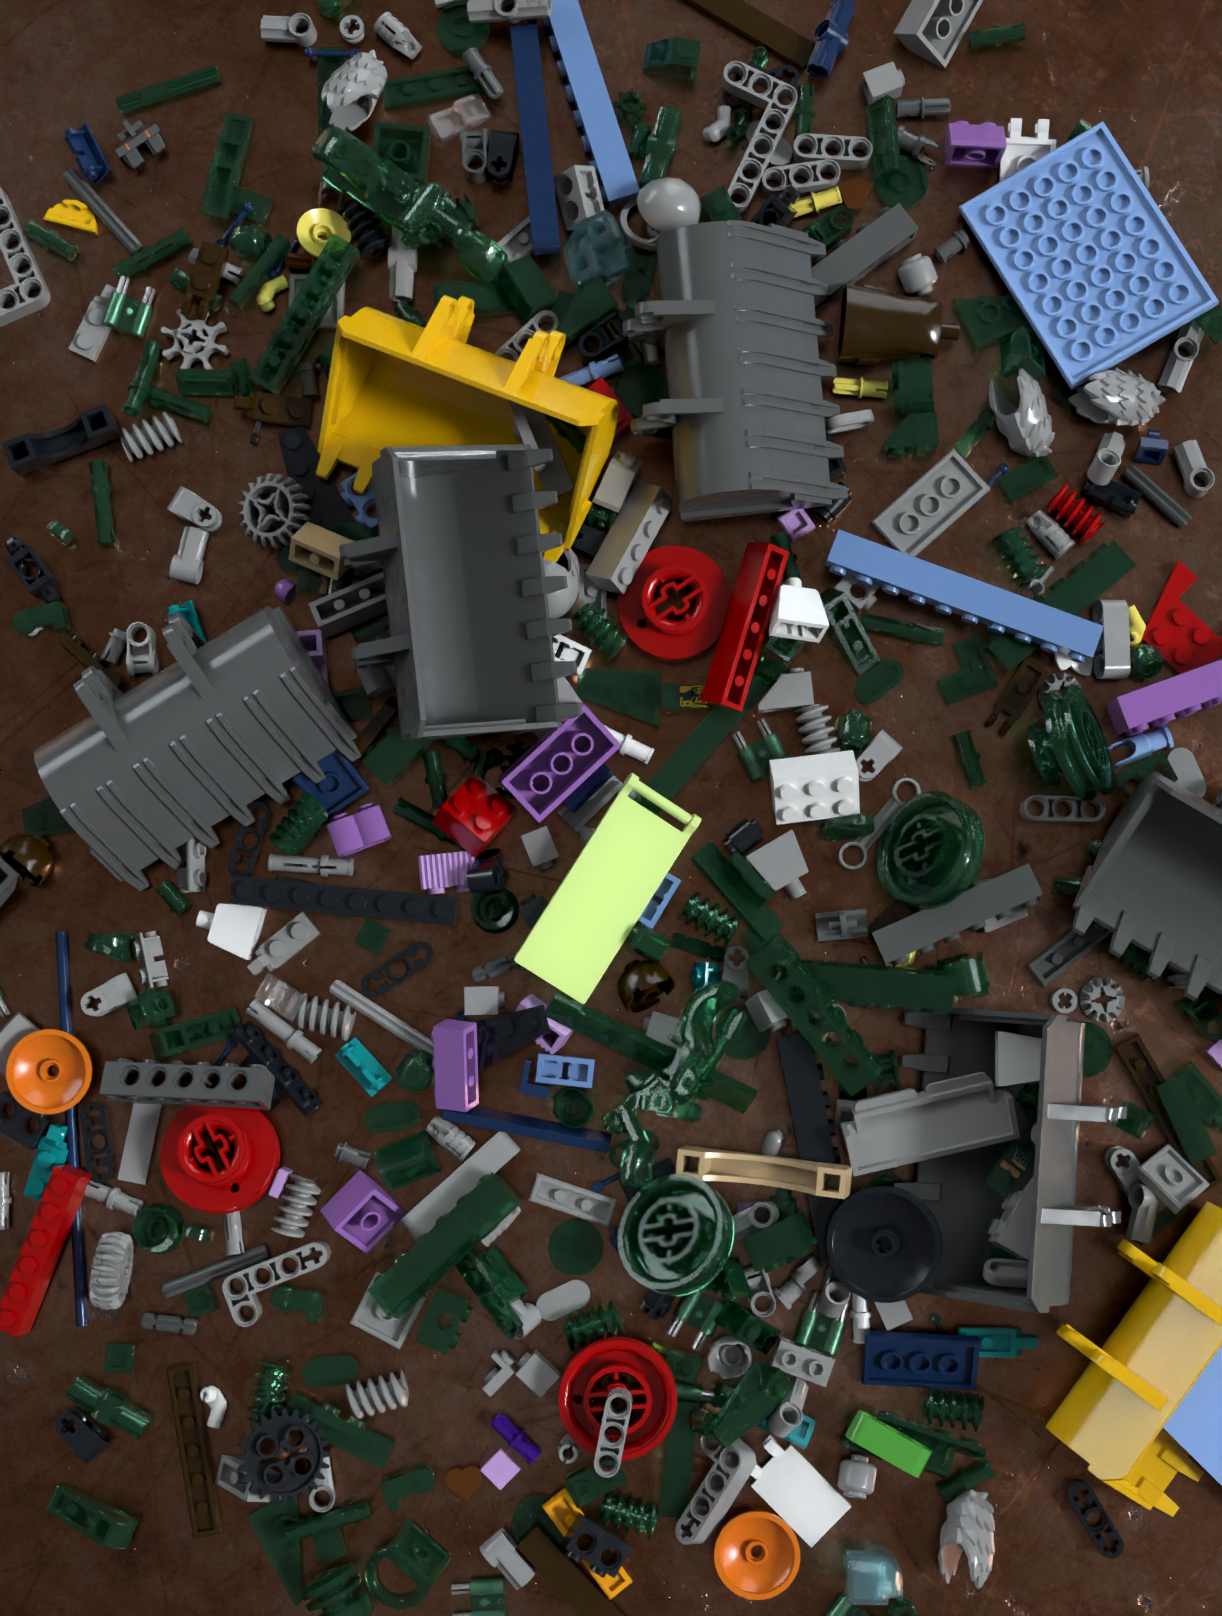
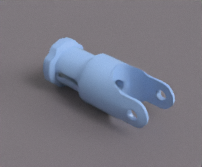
(1144, 744)

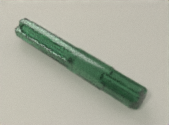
(168, 88)

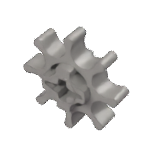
(189, 331)

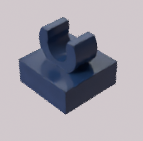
(1151, 448)

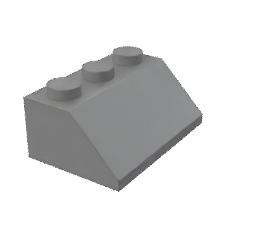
(935, 27)

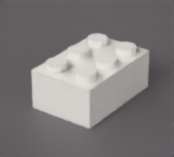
(814, 787)

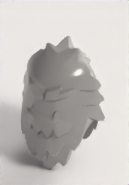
(354, 90)
(1117, 398)
(1030, 425)
(969, 1529)

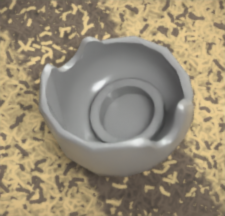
(729, 1357)

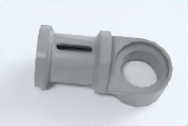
(795, 1286)

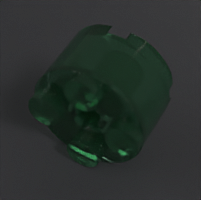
(914, 385)
(973, 973)

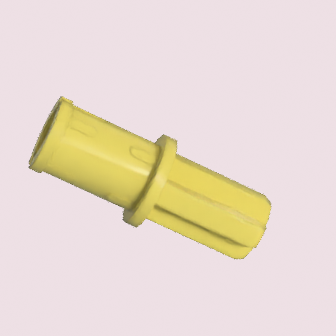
(817, 201)
(860, 387)

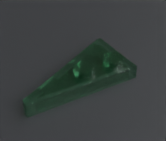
(285, 1557)

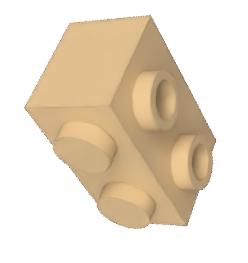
(318, 550)

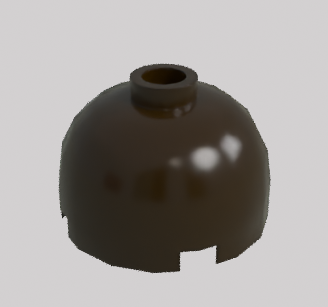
(28, 857)
(642, 984)

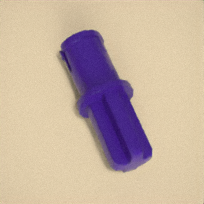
(516, 1438)

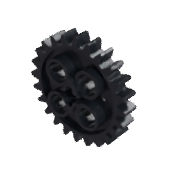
(289, 1481)

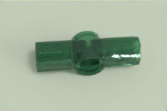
(661, 145)
(108, 1407)

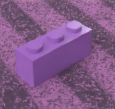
(455, 1065)

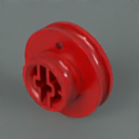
(686, 633)
(249, 1157)
(651, 1409)

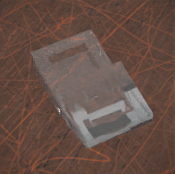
(465, 114)
(280, 996)

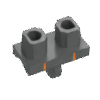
(129, 150)
(841, 925)

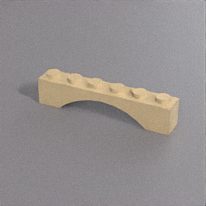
(786, 1173)

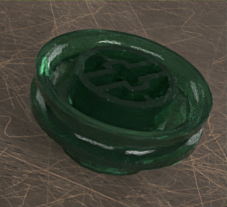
(1072, 745)
(930, 850)
(675, 1235)

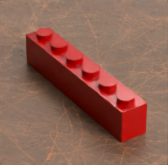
(744, 626)
(42, 1249)

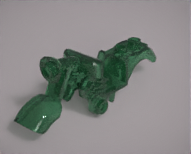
(403, 202)
(678, 1087)

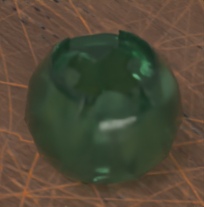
(1146, 661)

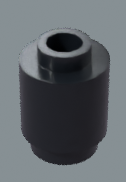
(833, 511)
(743, 836)

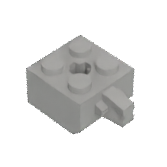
(1014, 1227)

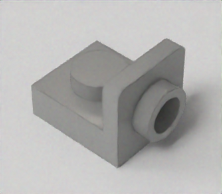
(496, 1377)

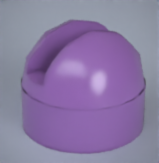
(286, 590)

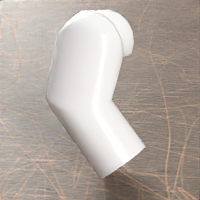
(217, 1404)

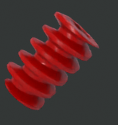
(1075, 514)

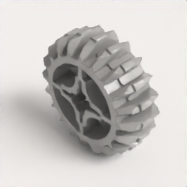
(287, 502)
(111, 1270)

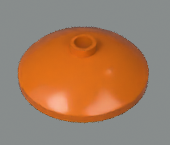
(29, 1071)
(761, 1574)

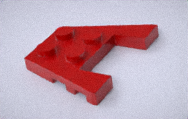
(1177, 630)

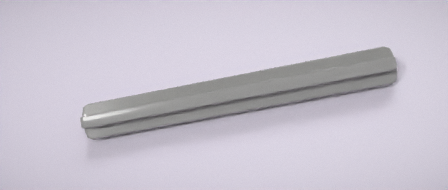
(381, 1016)

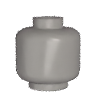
(917, 274)
(857, 1477)

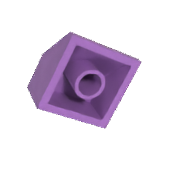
(974, 144)
(362, 1212)

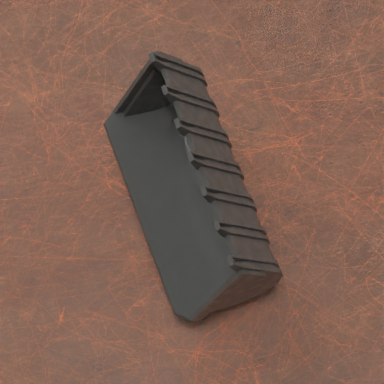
(740, 369)
(465, 590)
(192, 742)
(1161, 882)
(952, 1183)

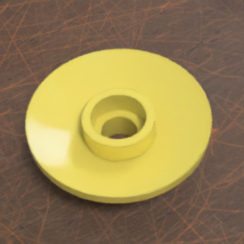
(320, 223)

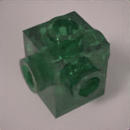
(151, 1009)

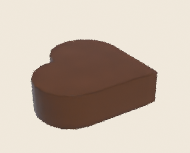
(854, 192)
(464, 1481)

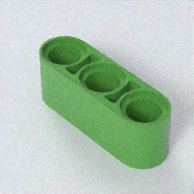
(888, 1443)

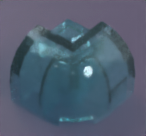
(597, 250)
(872, 1576)

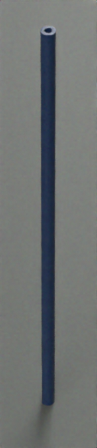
(71, 1134)

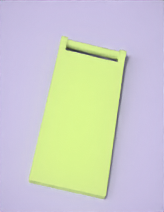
(605, 892)

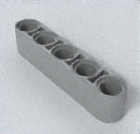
(461, 1182)

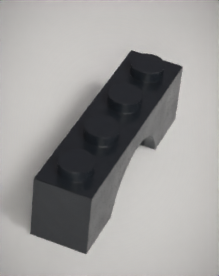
(84, 433)

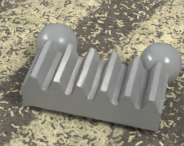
(591, 808)

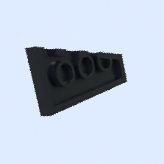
(301, 464)
(508, 1033)

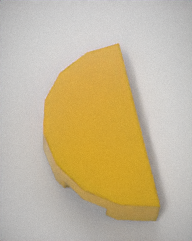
(72, 215)

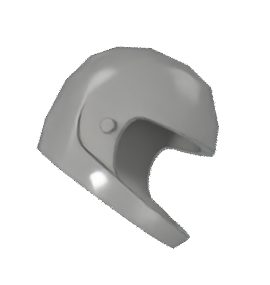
(665, 206)
(563, 600)

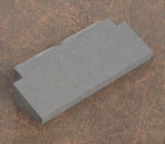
(928, 1124)

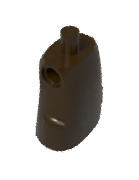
(889, 326)

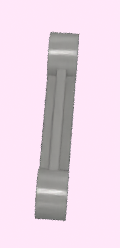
(880, 822)

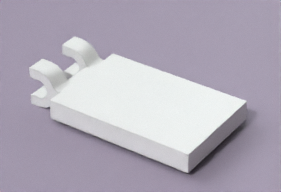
(1024, 150)
(798, 1492)

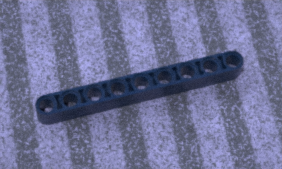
(535, 139)

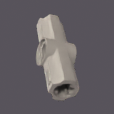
(494, 10)
(402, 266)
(1176, 366)

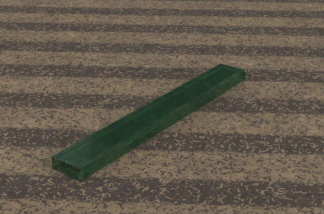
(701, 744)
(640, 1047)

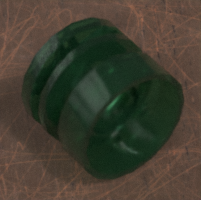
(334, 1593)

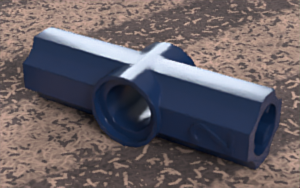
(830, 38)

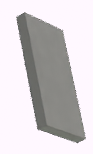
(930, 505)

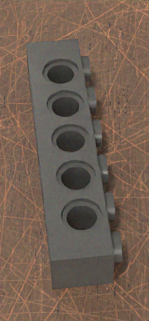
(254, 1095)

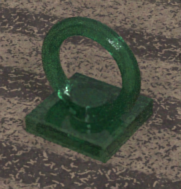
(416, 1557)

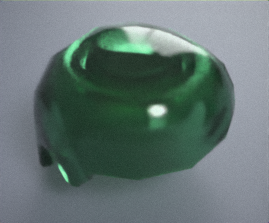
(573, 1107)

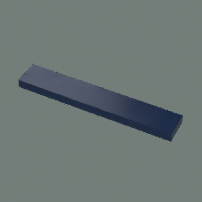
(531, 1128)

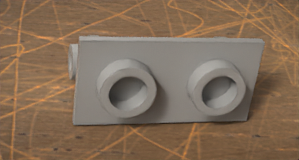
(193, 876)
(146, 950)

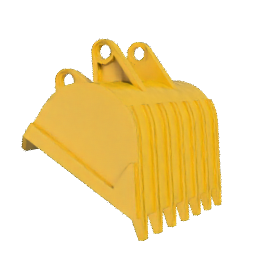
(432, 389)
(1148, 1368)

